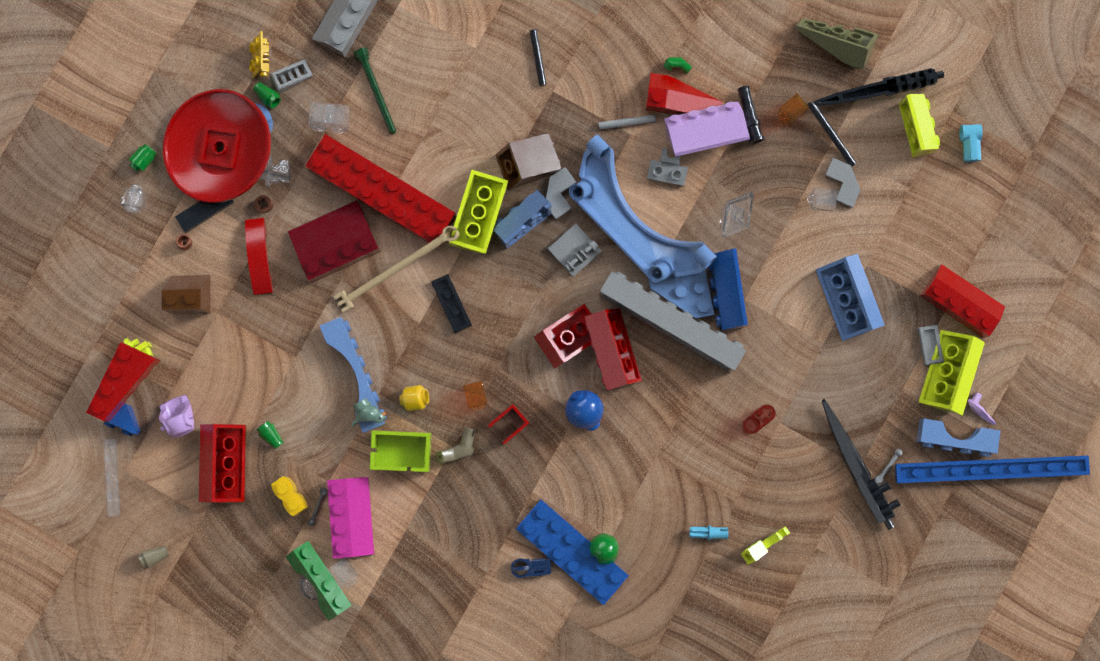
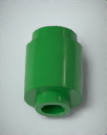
(142, 158)

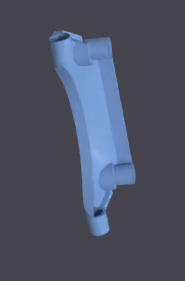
(610, 211)

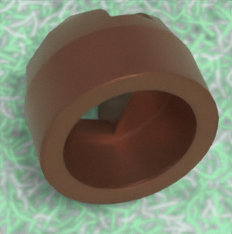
(180, 241)

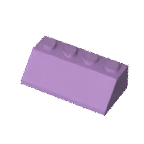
(706, 128)

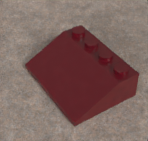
(333, 241)

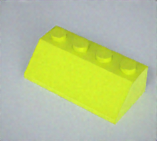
(478, 212)
(951, 381)

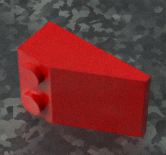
(565, 337)

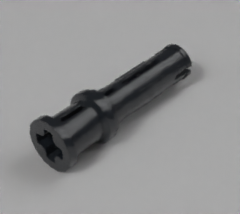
(753, 124)

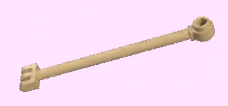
(346, 299)

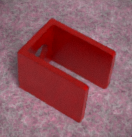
(505, 413)

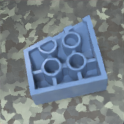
(522, 219)

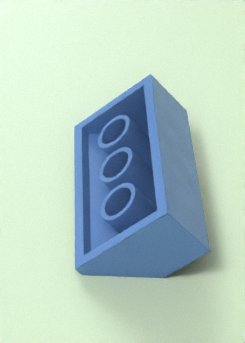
(850, 297)

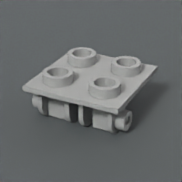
(574, 250)

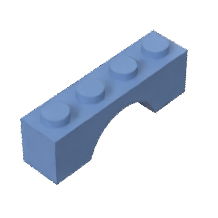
(934, 433)

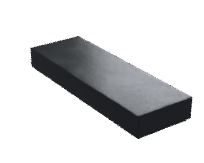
(200, 213)
(451, 303)

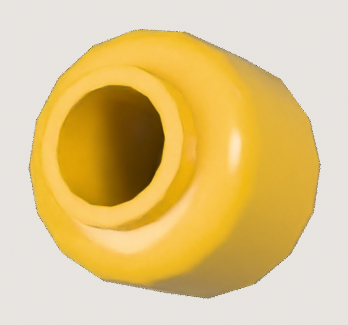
(414, 398)

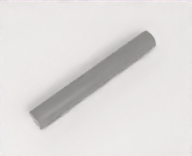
(626, 122)

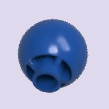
(584, 410)

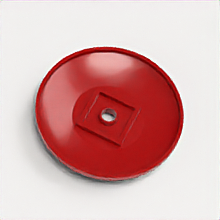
(193, 140)

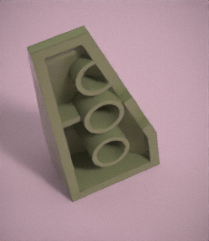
(846, 45)

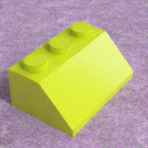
(919, 125)

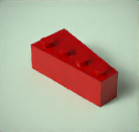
(121, 380)

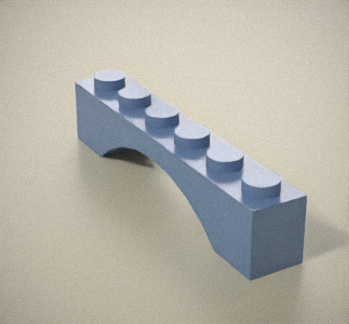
(337, 335)

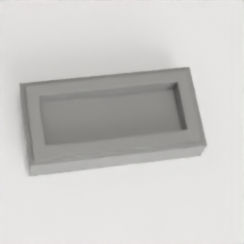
(928, 339)

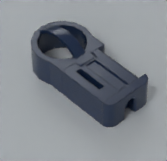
(535, 567)

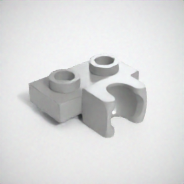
(667, 169)

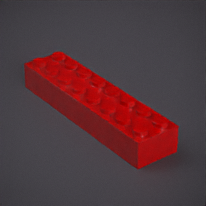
(379, 189)

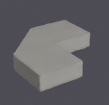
(844, 174)
(558, 184)

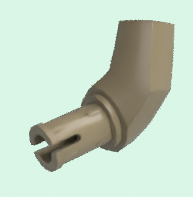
(459, 451)

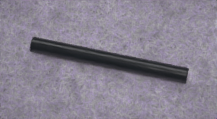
(832, 134)

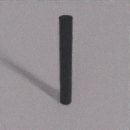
(538, 58)

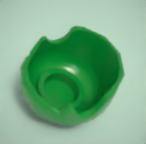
(604, 548)

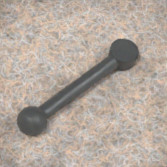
(323, 491)

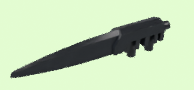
(889, 86)
(860, 473)

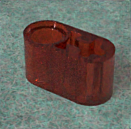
(765, 420)

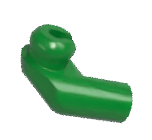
(677, 62)

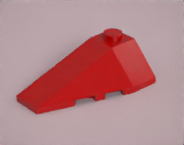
(675, 97)

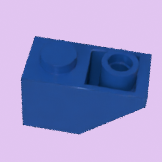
(125, 420)

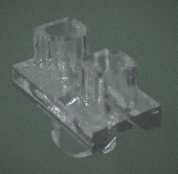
(276, 173)

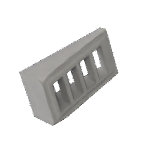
(293, 81)

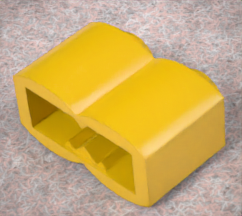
(292, 501)

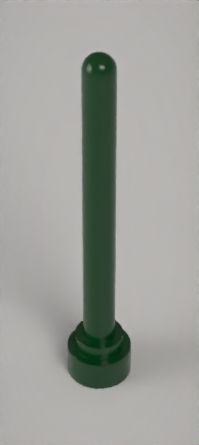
(362, 55)

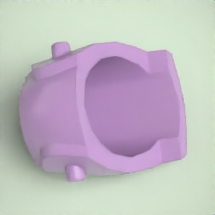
(177, 417)

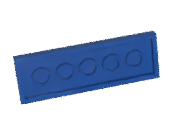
(571, 552)

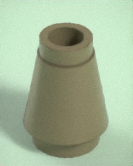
(153, 556)

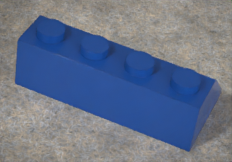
(728, 291)

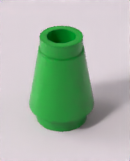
(267, 95)
(270, 434)

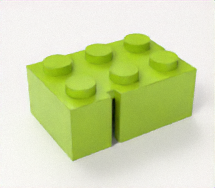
(400, 451)

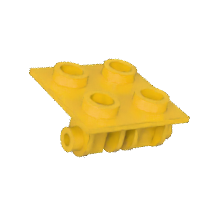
(259, 48)

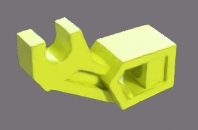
(760, 547)

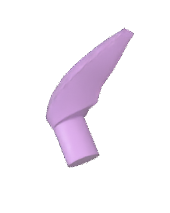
(979, 410)

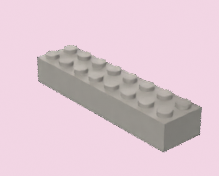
(672, 322)

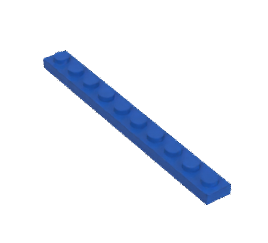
(992, 469)

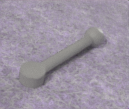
(898, 452)

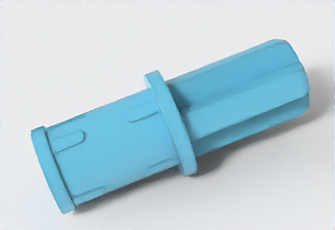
(709, 532)

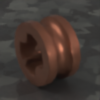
(267, 209)

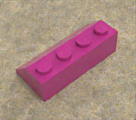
(350, 517)

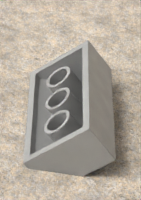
(343, 24)

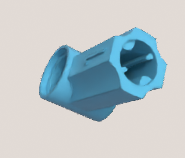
(970, 137)

